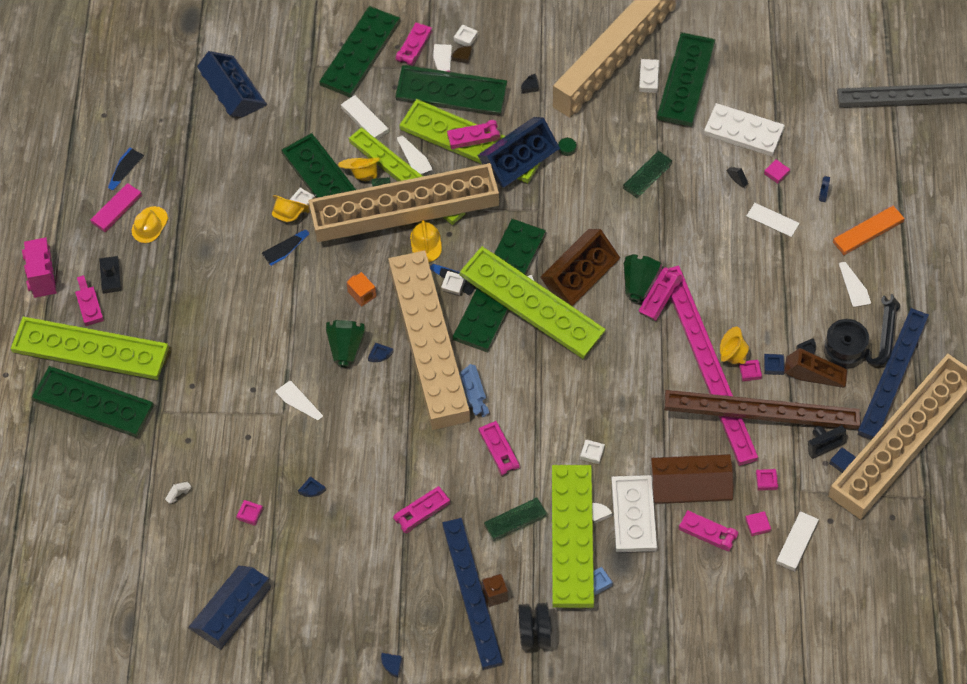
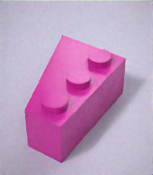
(39, 267)

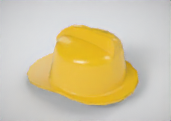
(362, 168)
(288, 210)
(149, 224)
(426, 238)
(733, 347)

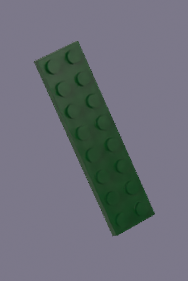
(484, 313)

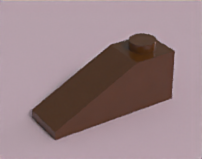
(814, 369)

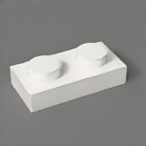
(649, 75)

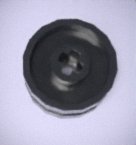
(846, 343)
(534, 626)

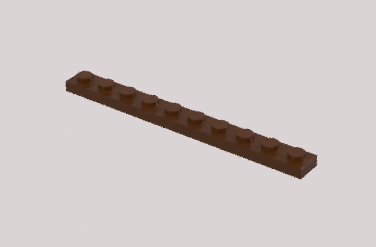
(761, 409)

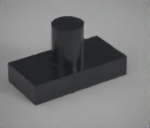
(110, 274)
(826, 441)

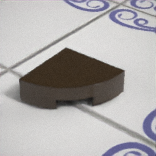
(462, 54)

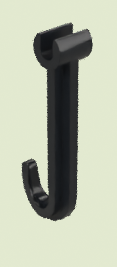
(890, 308)

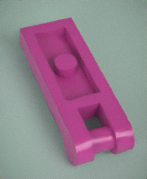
(414, 44)
(473, 135)
(660, 293)
(498, 447)
(422, 509)
(708, 531)

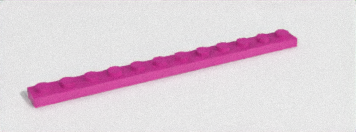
(710, 368)

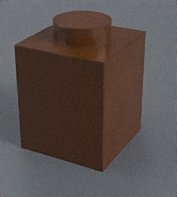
(495, 590)

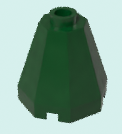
(640, 276)
(345, 340)

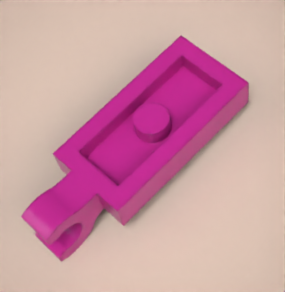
(88, 303)

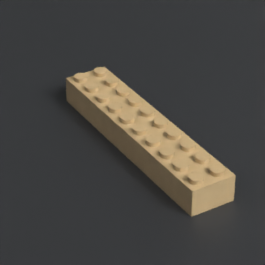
(608, 53)
(403, 202)
(429, 340)
(901, 438)

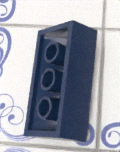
(230, 84)
(520, 150)
(231, 606)

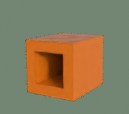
(361, 289)

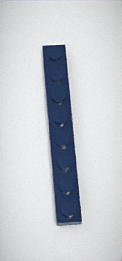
(893, 374)
(472, 594)

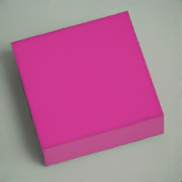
(777, 171)
(750, 370)
(766, 479)
(249, 512)
(758, 523)

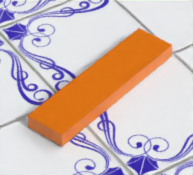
(868, 230)

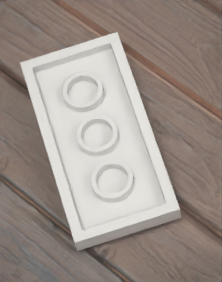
(744, 129)
(633, 513)

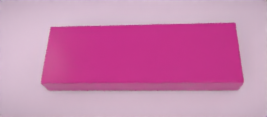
(116, 207)

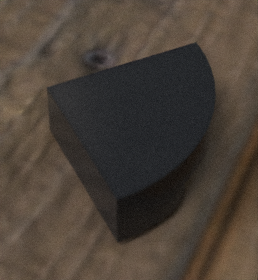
(530, 84)
(737, 176)
(809, 346)

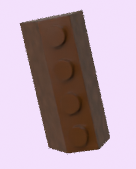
(580, 266)
(692, 479)

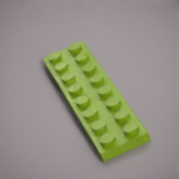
(432, 125)
(532, 302)
(90, 348)
(572, 537)

